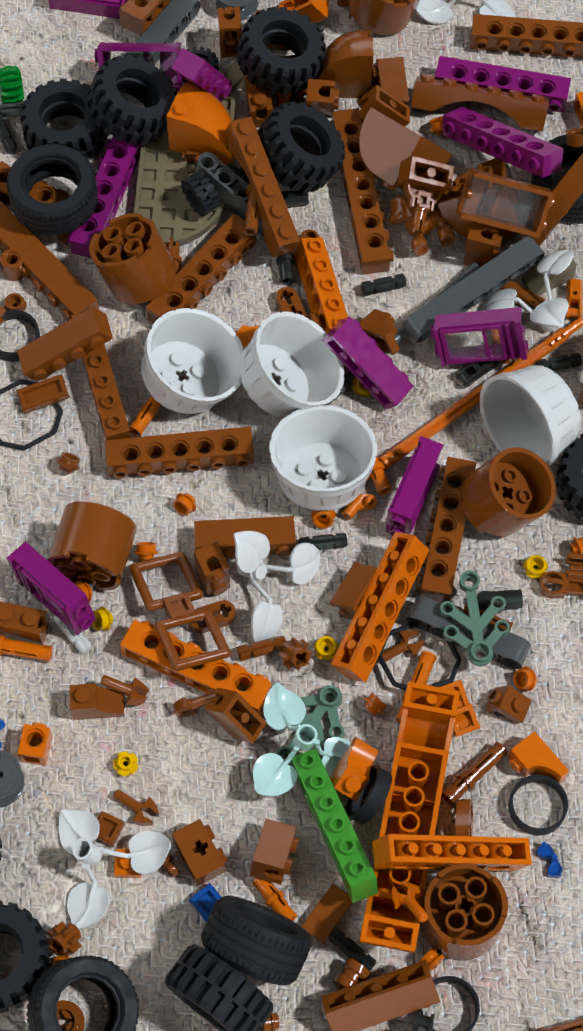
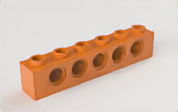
(320, 282)
(380, 607)
(142, 633)
(441, 851)

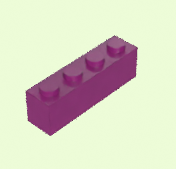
(202, 74)
(368, 362)

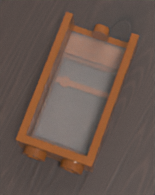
(505, 203)

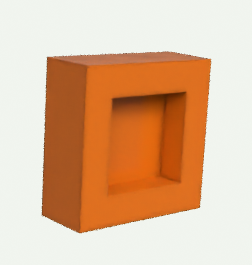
(123, 867)

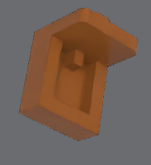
(509, 703)

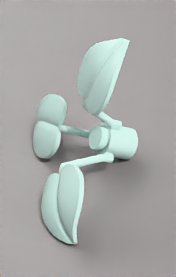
(286, 709)

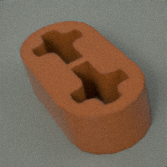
(295, 303)
(221, 620)
(464, 818)

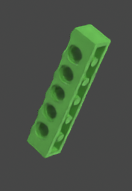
(335, 826)

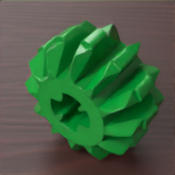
(11, 84)

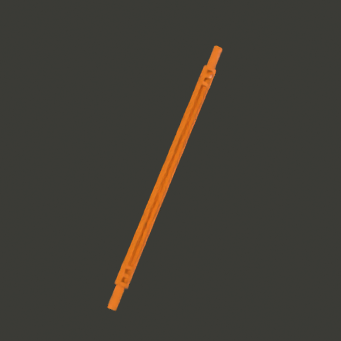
(473, 398)

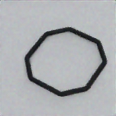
(40, 439)
(404, 687)

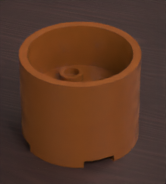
(383, 16)
(133, 259)
(508, 492)
(92, 544)
(460, 933)

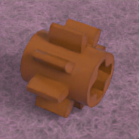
(295, 653)
(64, 939)

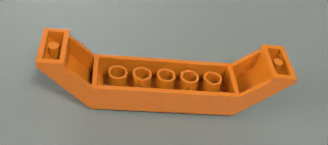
(411, 807)

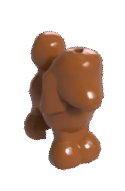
(435, 220)

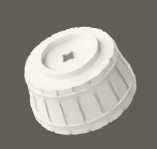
(199, 346)
(294, 352)
(530, 411)
(324, 441)

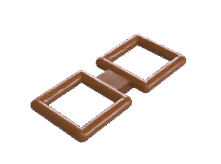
(179, 611)

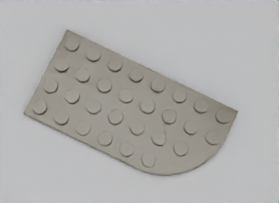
(160, 190)

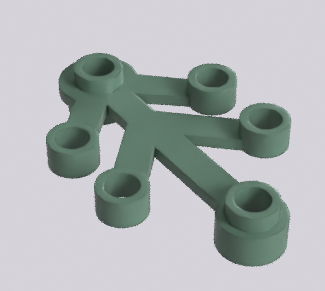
(474, 622)
(315, 717)

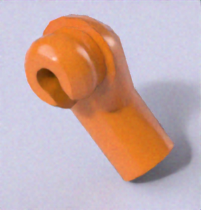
(361, 503)

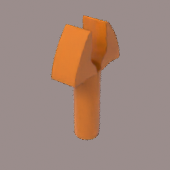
(409, 900)

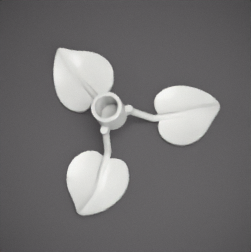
(439, 12)
(547, 314)
(249, 553)
(77, 832)

